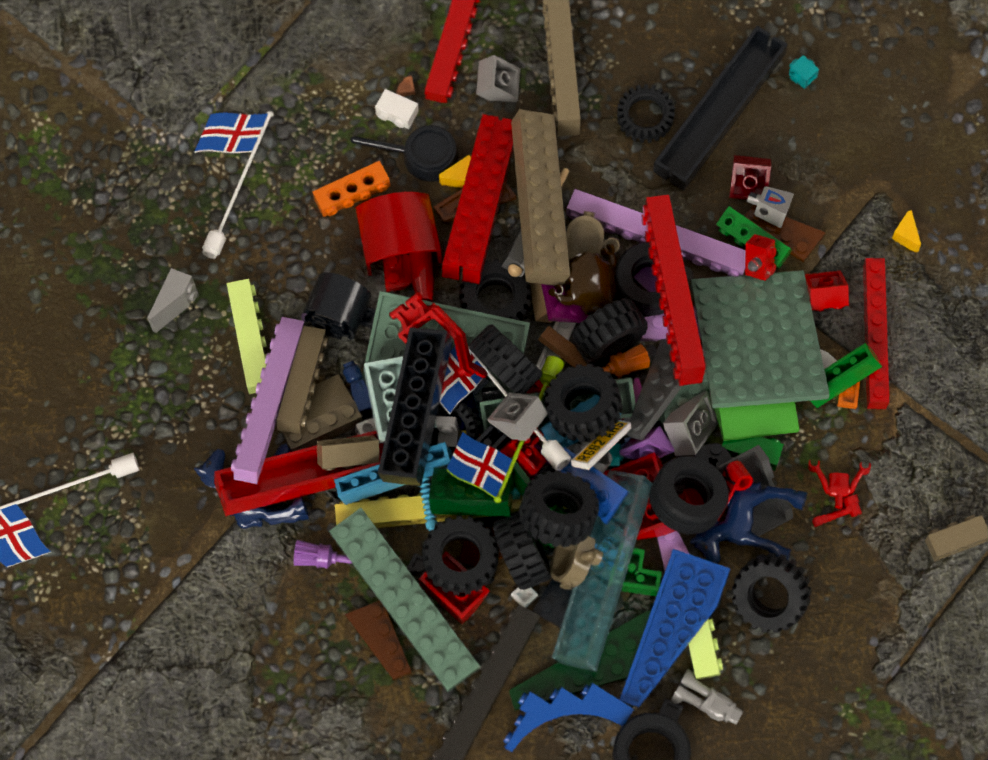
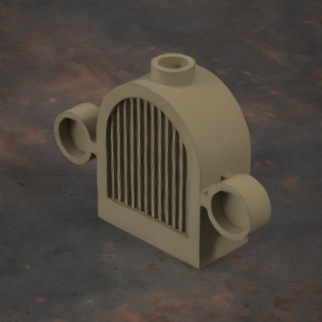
(587, 234)
(573, 563)

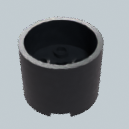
(336, 305)

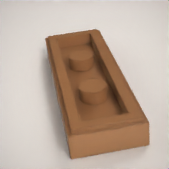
(561, 347)

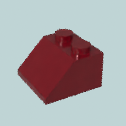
(749, 175)

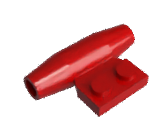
(410, 269)

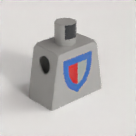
(771, 205)

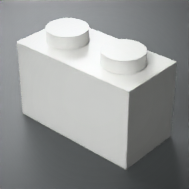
(396, 109)

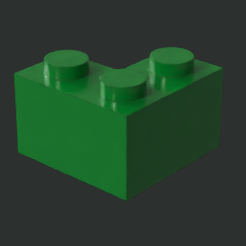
(638, 579)

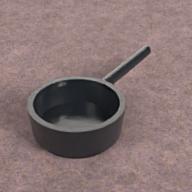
(426, 151)

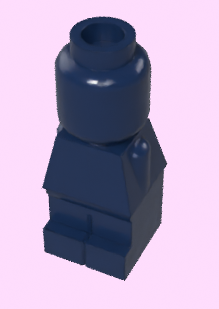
(358, 387)

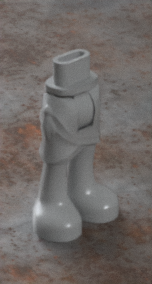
(715, 705)

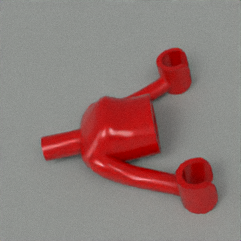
(839, 482)

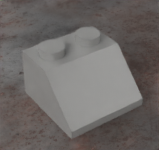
(498, 80)
(518, 415)

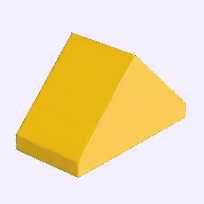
(455, 174)
(907, 233)

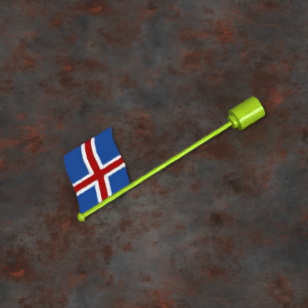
(487, 466)

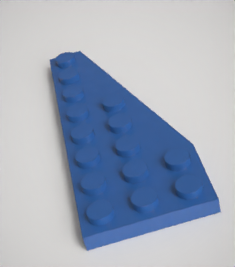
(681, 608)

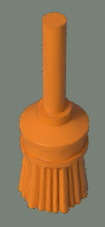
(629, 361)

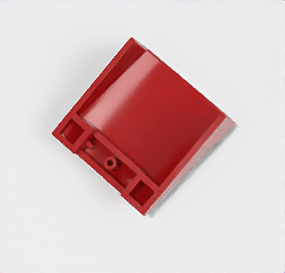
(397, 226)

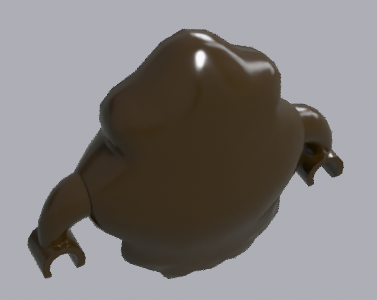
(590, 281)

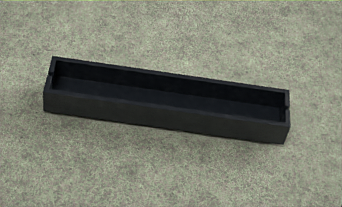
(719, 108)

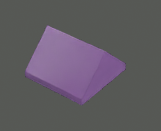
(655, 441)

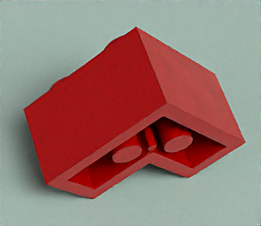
(529, 457)

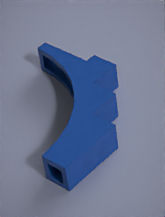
(537, 711)

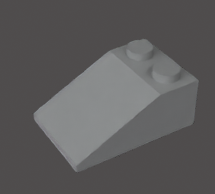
(172, 299)
(691, 425)

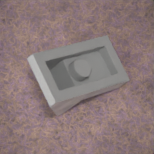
(448, 430)

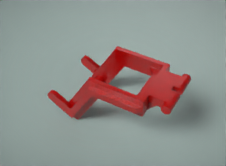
(419, 314)

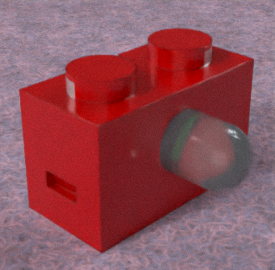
(759, 257)

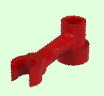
(851, 507)

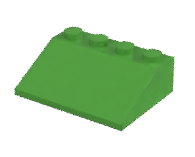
(757, 420)

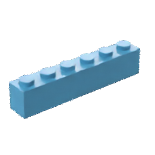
(368, 482)

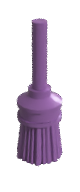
(316, 555)

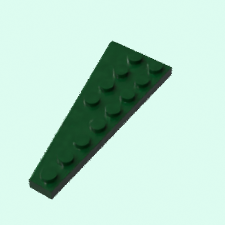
(613, 666)

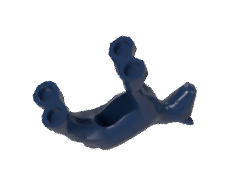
(293, 513)
(739, 522)

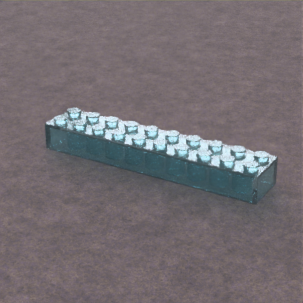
(596, 598)

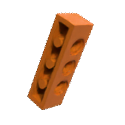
(356, 180)

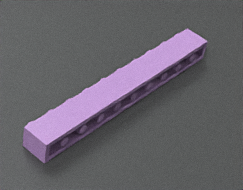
(628, 224)
(268, 402)

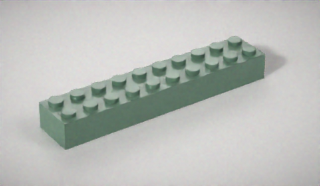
(404, 600)

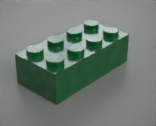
(457, 497)

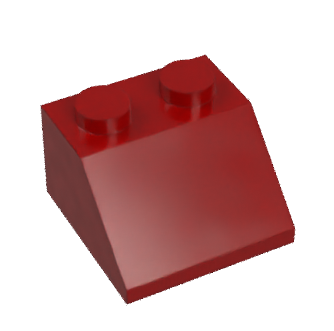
(827, 290)

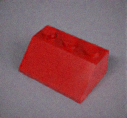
(460, 605)

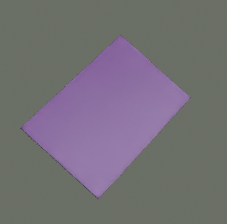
(646, 278)

